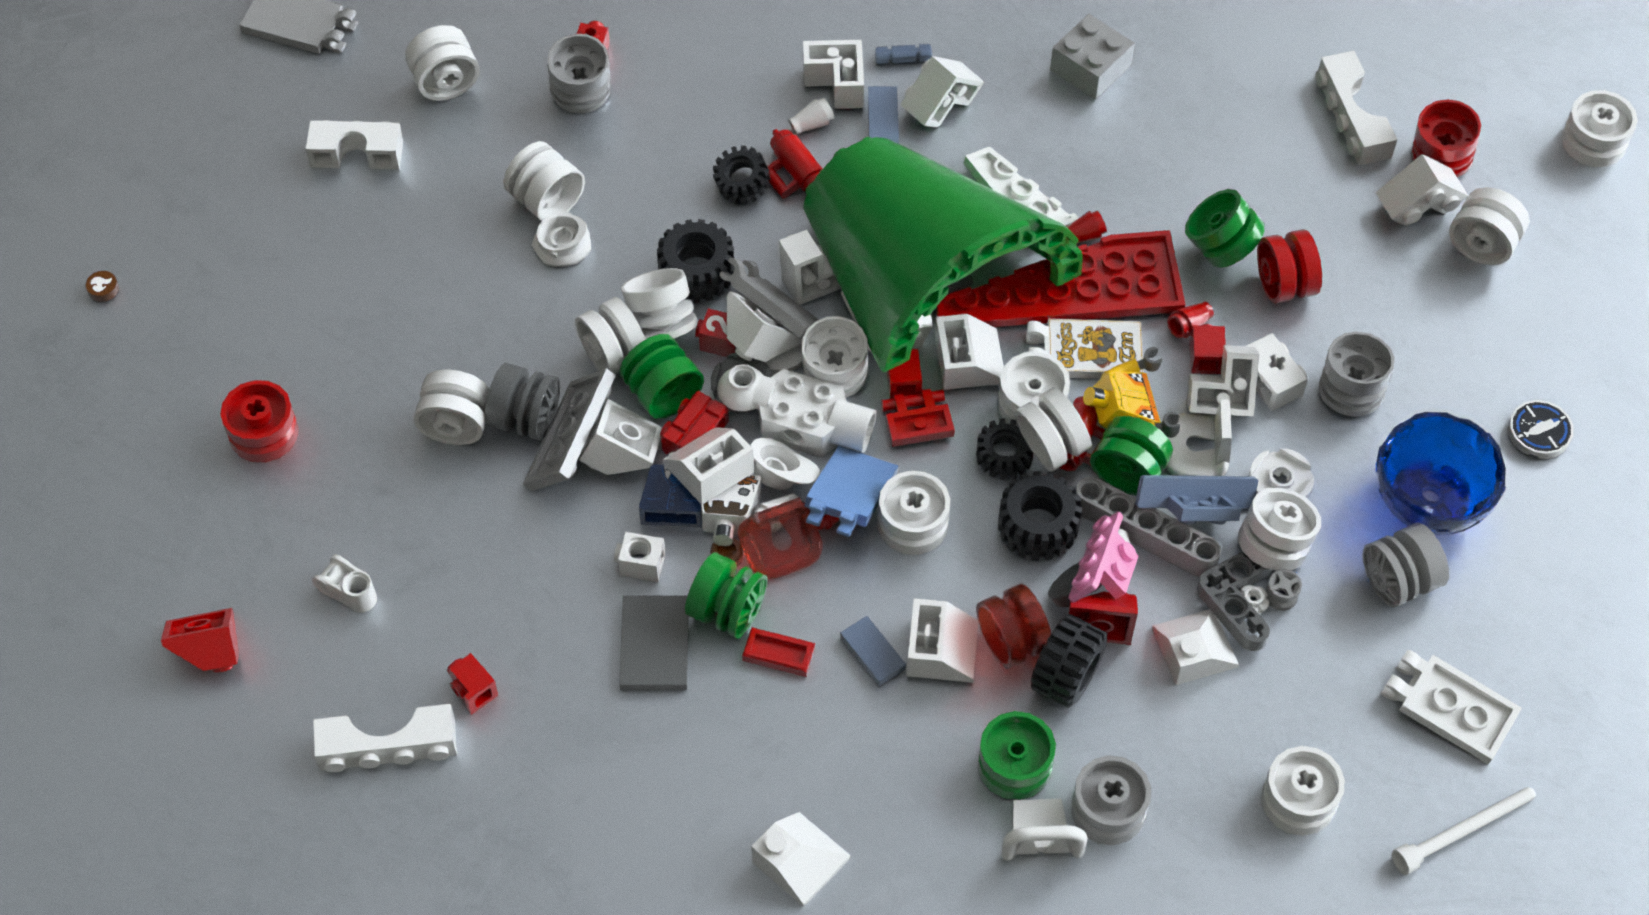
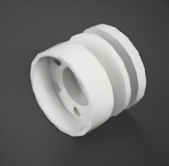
(543, 180)
(660, 302)
(836, 353)

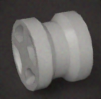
(1287, 582)

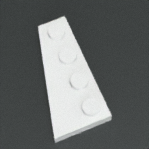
(1000, 175)

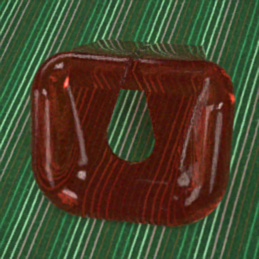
(758, 545)

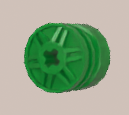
(660, 375)
(726, 595)

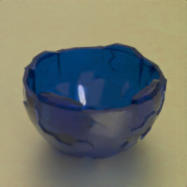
(1441, 457)

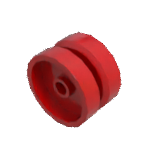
(1289, 266)
(259, 421)

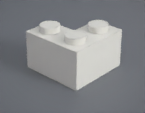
(836, 65)
(938, 89)
(1421, 187)
(805, 268)
(1235, 384)

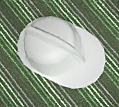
(781, 466)

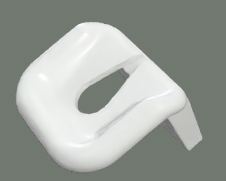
(1205, 426)
(1042, 827)

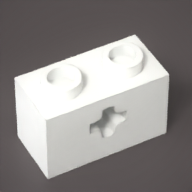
(1278, 375)

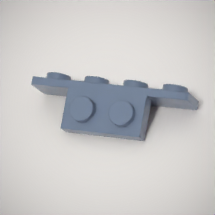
(1198, 497)

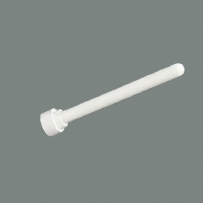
(1409, 857)

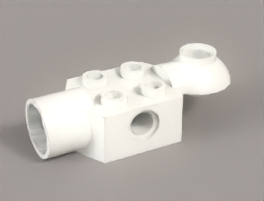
(798, 409)

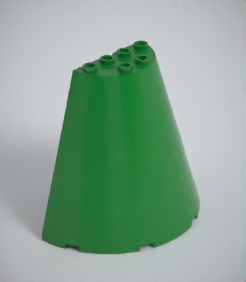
(909, 229)

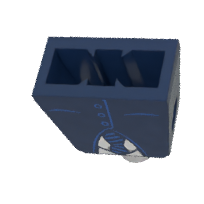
(668, 501)

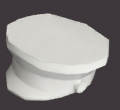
(562, 240)

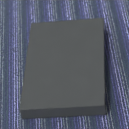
(654, 643)

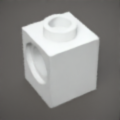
(645, 568)

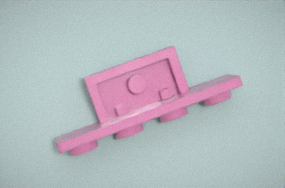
(1105, 561)

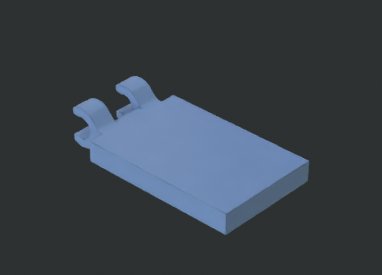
(848, 489)

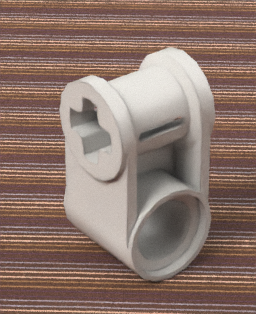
(342, 581)

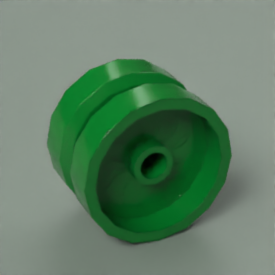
(1224, 228)
(1128, 451)
(1016, 755)

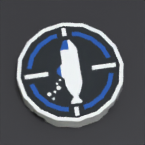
(1540, 429)

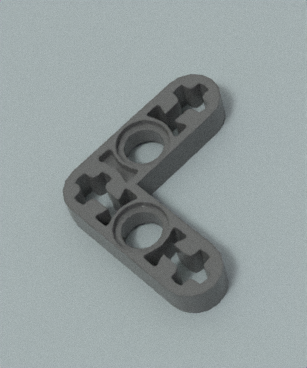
(1230, 594)

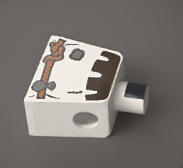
(730, 508)

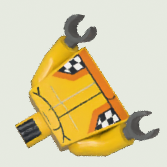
(1127, 392)

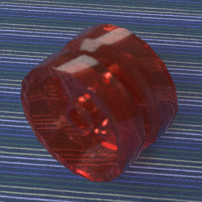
(1013, 625)

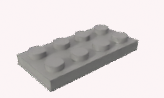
(569, 430)

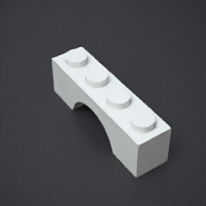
(1367, 135)
(426, 736)

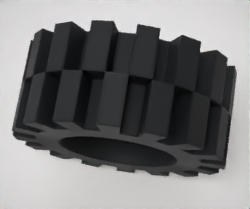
(735, 161)
(1003, 464)

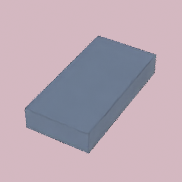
(873, 650)

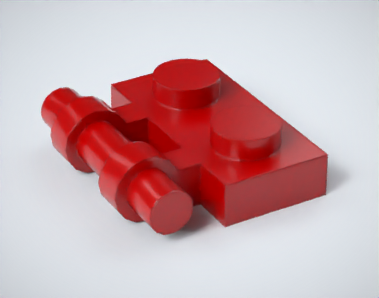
(917, 424)

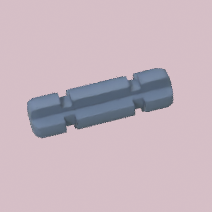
(903, 53)

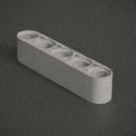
(1155, 539)

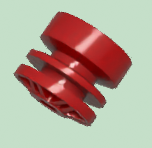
(1448, 134)

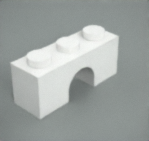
(333, 139)

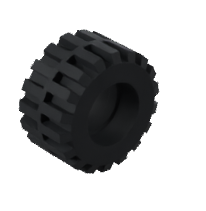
(702, 241)
(1039, 493)
(1068, 660)

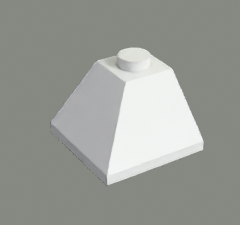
(755, 331)
(621, 441)
(1194, 646)
(798, 857)

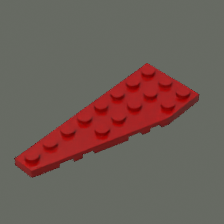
(1118, 279)

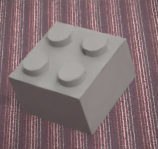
(1092, 56)

